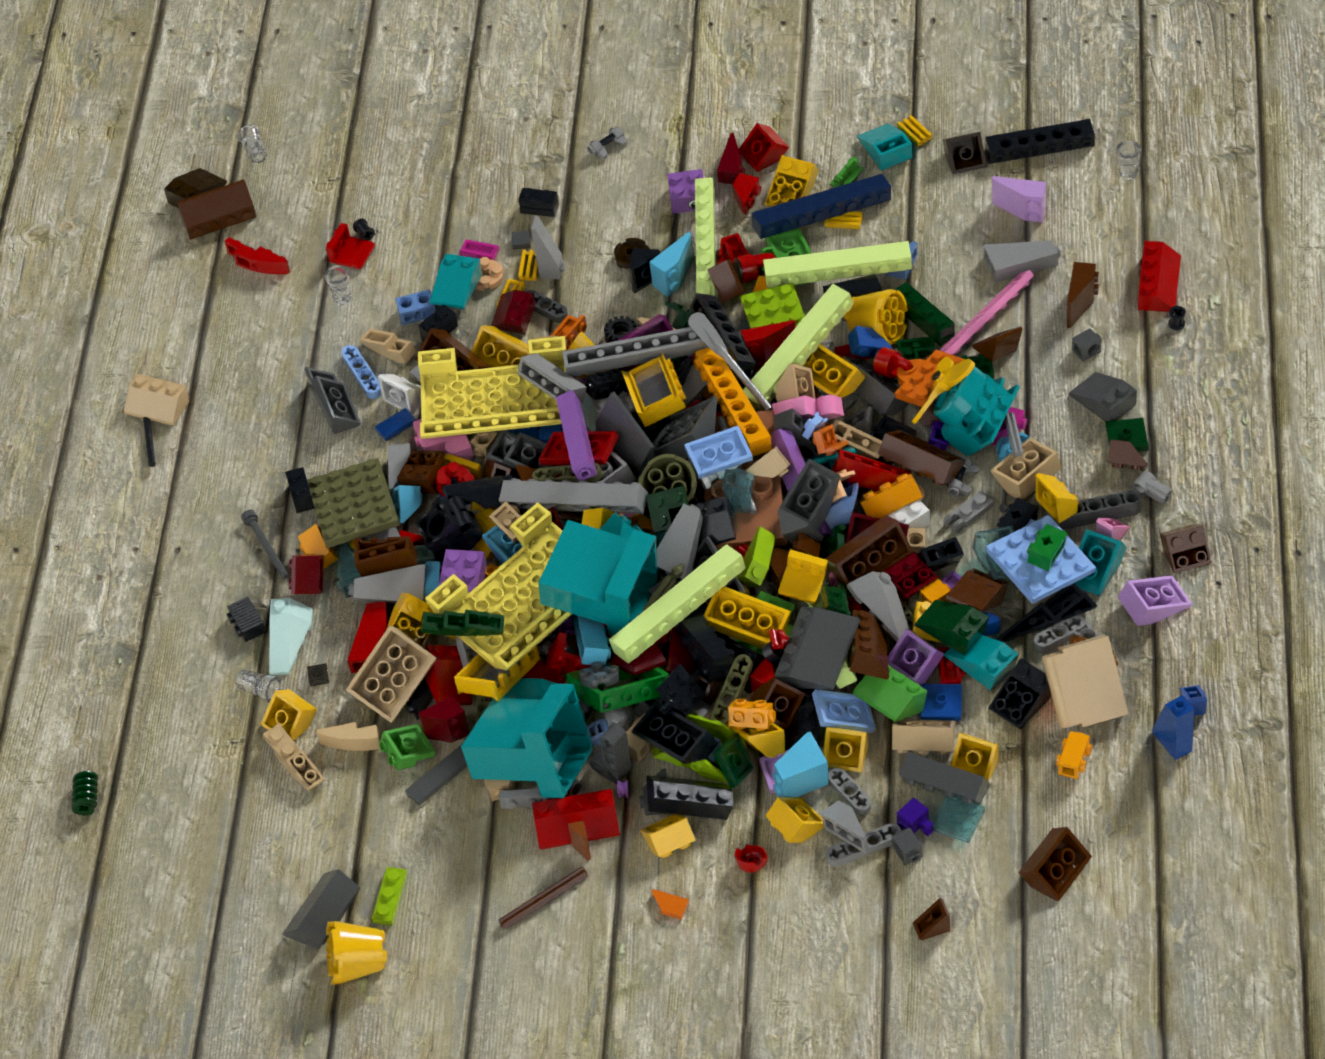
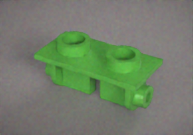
(848, 173)

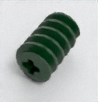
(84, 793)

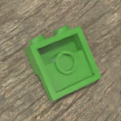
(406, 746)

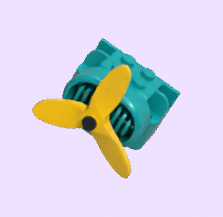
(968, 404)

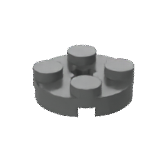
(599, 674)

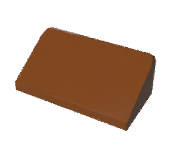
(579, 838)

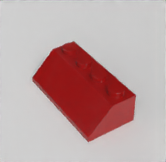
(1158, 277)
(593, 808)

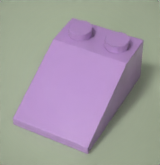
(1020, 197)
(1153, 599)

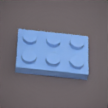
(718, 452)
(843, 711)

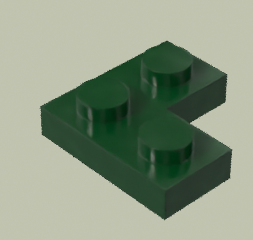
(916, 347)
(661, 504)

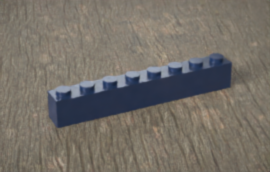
(821, 206)

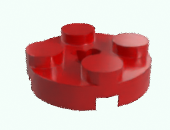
(449, 472)

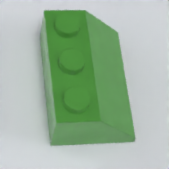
(892, 697)

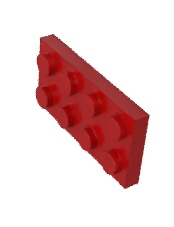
(557, 454)

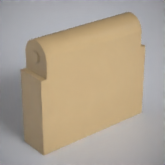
(1085, 683)

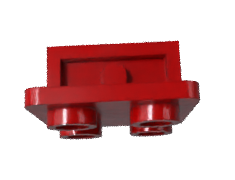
(347, 249)

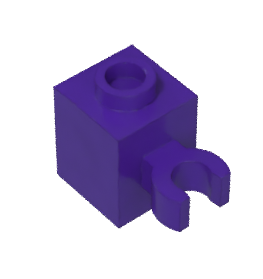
(915, 816)

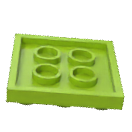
(772, 306)

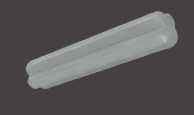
(1013, 435)

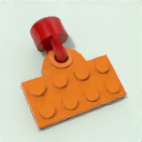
(913, 375)

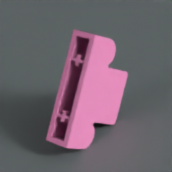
(828, 406)
(455, 445)

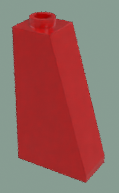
(370, 630)

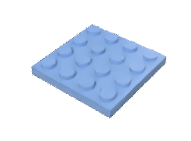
(1032, 581)

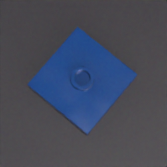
(942, 702)

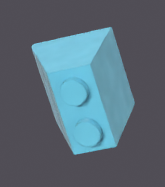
(800, 769)

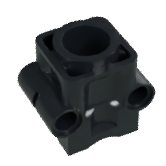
(449, 527)

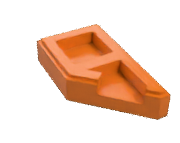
(670, 904)

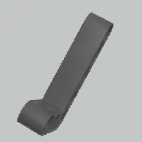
(1107, 506)

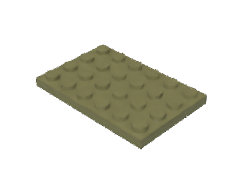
(352, 502)

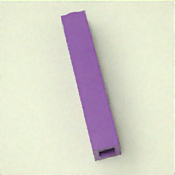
(576, 435)
(788, 447)

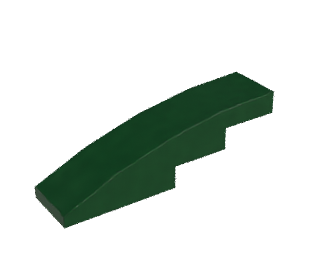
(459, 624)

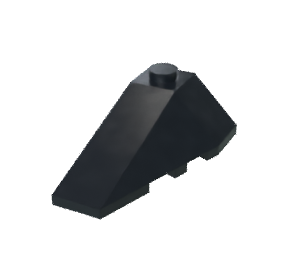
(482, 491)

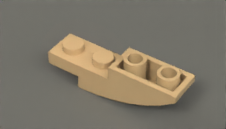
(293, 758)

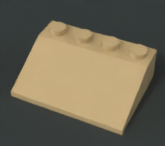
(391, 673)

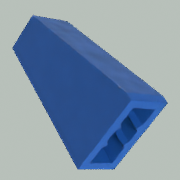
(1175, 727)

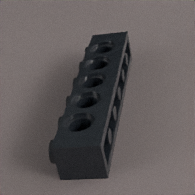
(1040, 141)
(718, 318)

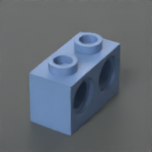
(415, 307)

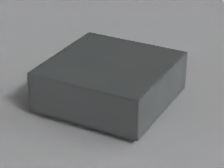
(521, 240)

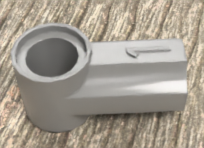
(1148, 485)

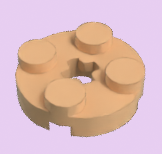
(495, 275)

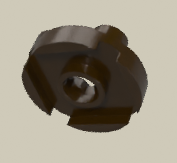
(623, 250)

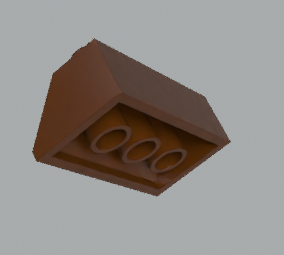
(216, 209)
(465, 358)
(920, 457)
(870, 551)
(868, 648)

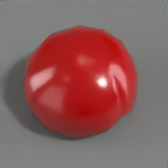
(751, 858)

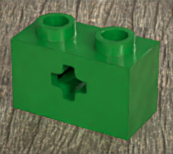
(1046, 547)

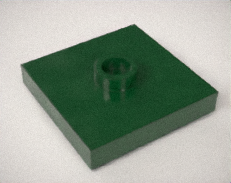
(1128, 430)
(734, 760)

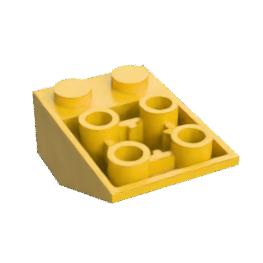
(791, 181)
(408, 617)

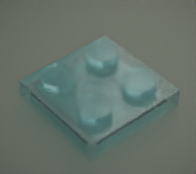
(957, 819)

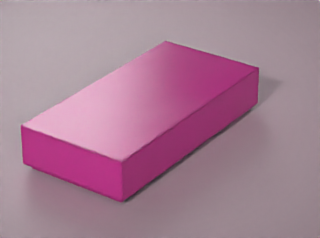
(479, 249)

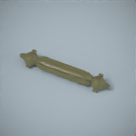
(666, 585)

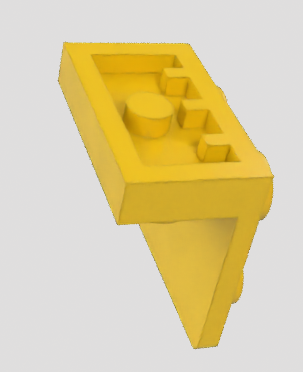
(803, 577)

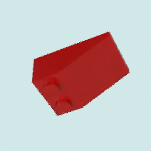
(765, 340)
(442, 673)

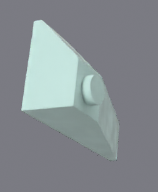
(288, 629)

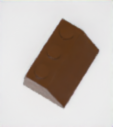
(1055, 863)

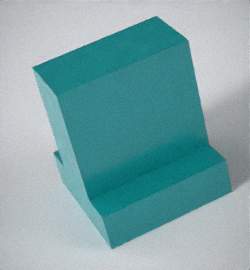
(600, 574)
(531, 741)

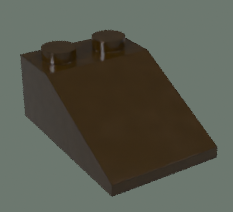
(192, 184)

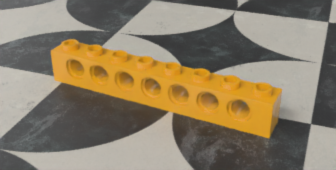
(732, 400)

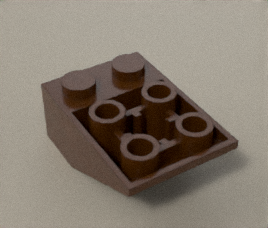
(978, 590)

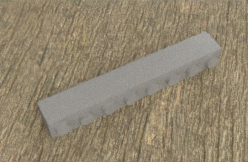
(631, 351)
(574, 496)

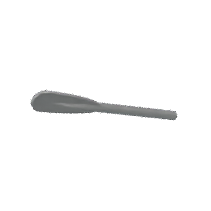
(707, 333)

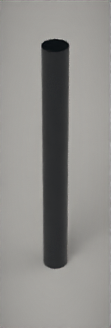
(149, 442)

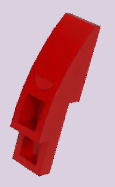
(257, 260)

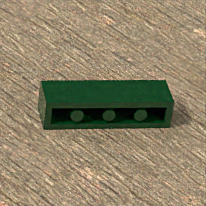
(926, 315)

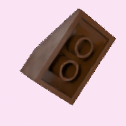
(1081, 290)

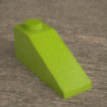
(757, 558)

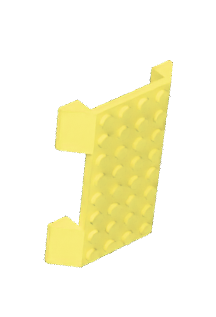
(486, 397)
(510, 592)

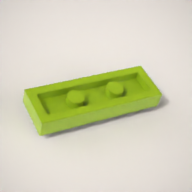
(389, 896)

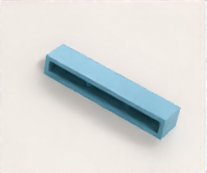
(591, 640)

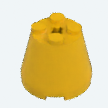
(882, 312)
(353, 951)

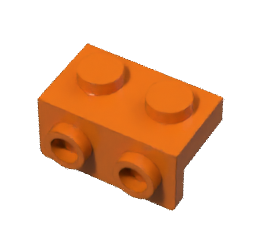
(570, 328)
(826, 441)

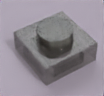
(318, 674)

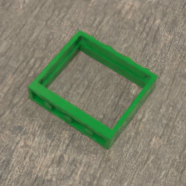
(622, 695)

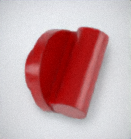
(777, 638)

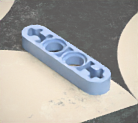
(358, 373)

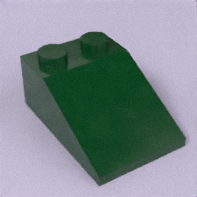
(953, 624)

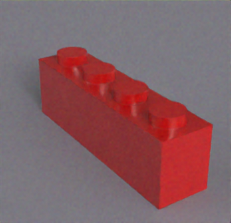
(867, 471)

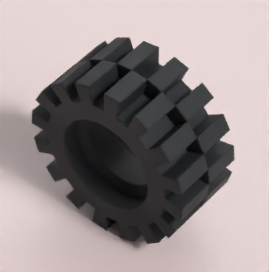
(616, 326)

